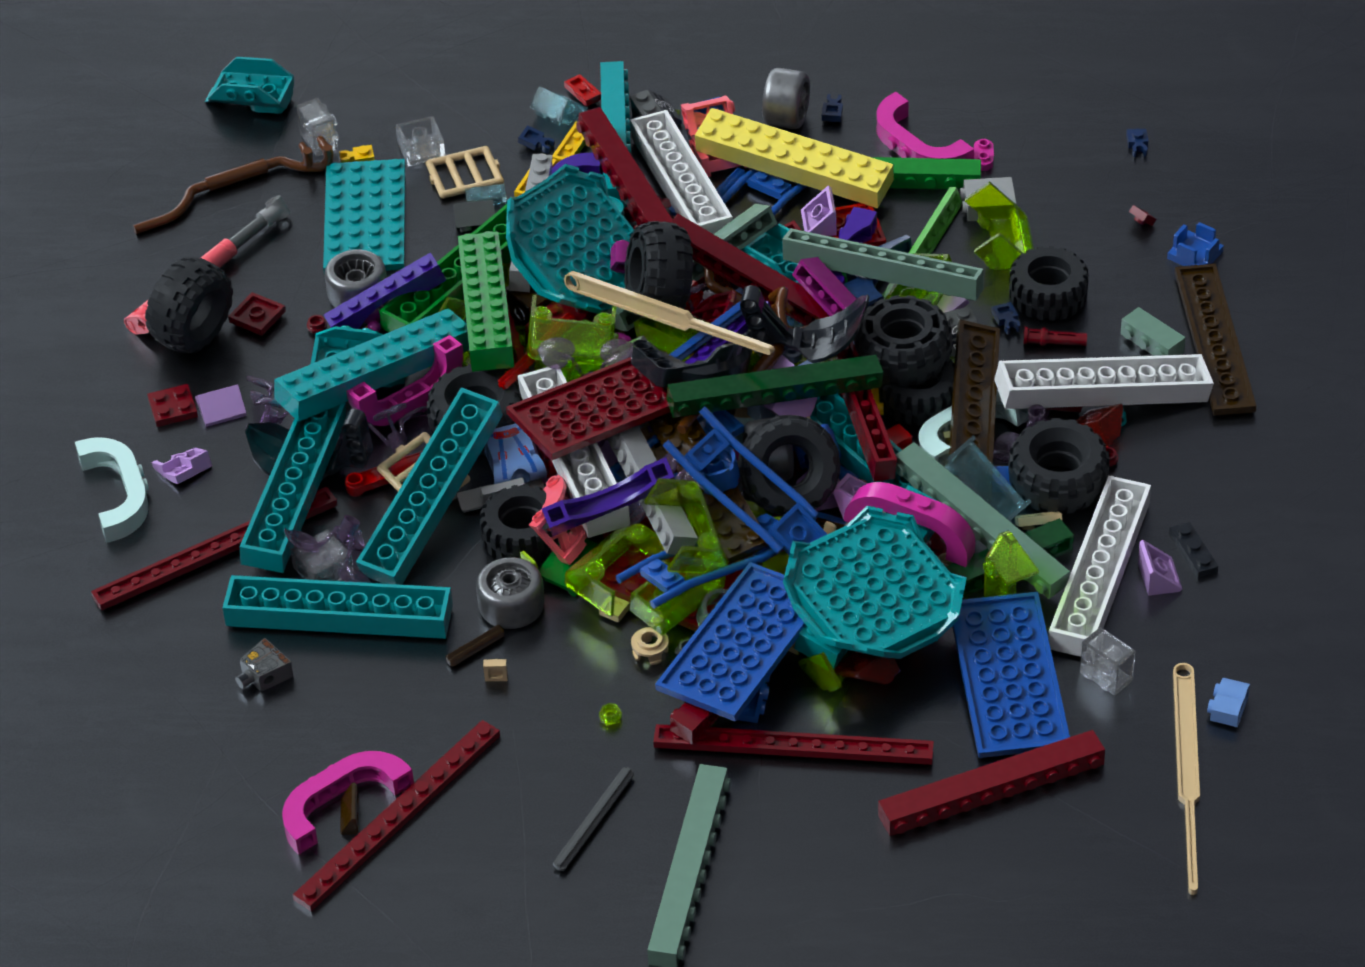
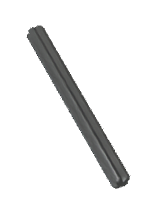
(593, 819)

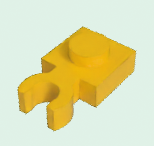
(360, 153)

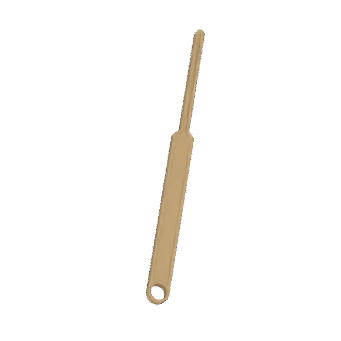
(656, 310)
(1187, 761)

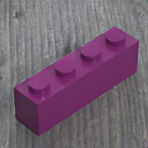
(823, 285)

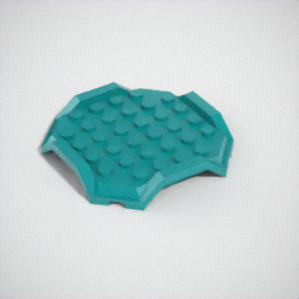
(566, 228)
(873, 586)

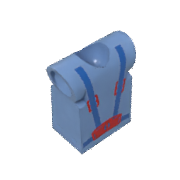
(513, 455)

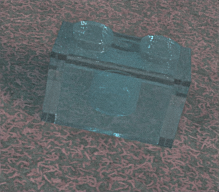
(556, 106)

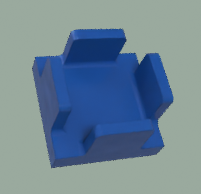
(1195, 248)

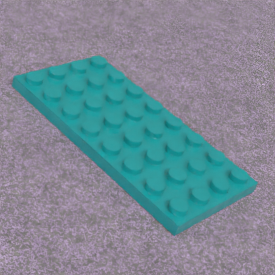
(366, 210)

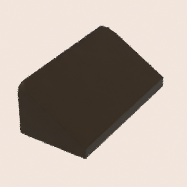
(349, 811)

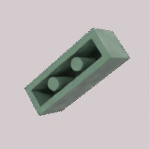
(1152, 334)

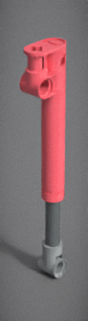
(222, 252)

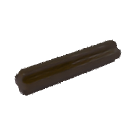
(475, 645)

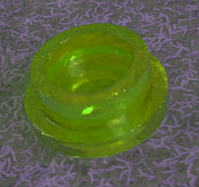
(610, 714)

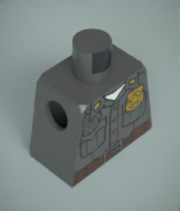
(264, 667)

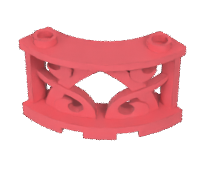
(693, 120)
(571, 542)

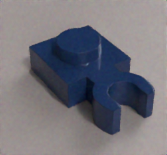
(832, 109)
(534, 138)
(1137, 140)
(1006, 315)

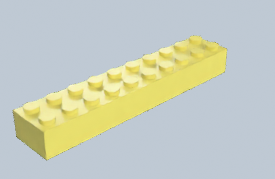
(794, 157)

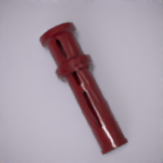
(1046, 337)

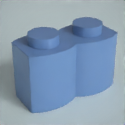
(1229, 702)

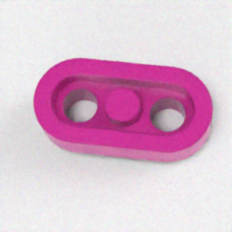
(985, 151)

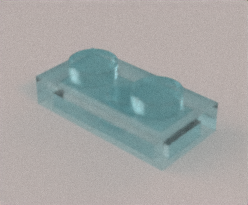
(494, 192)

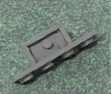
(476, 498)

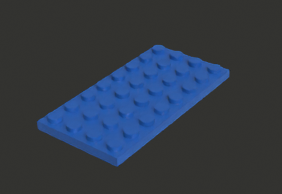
(735, 645)
(1009, 674)

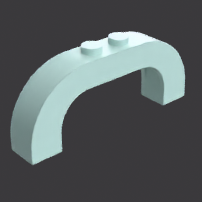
(932, 430)
(116, 455)

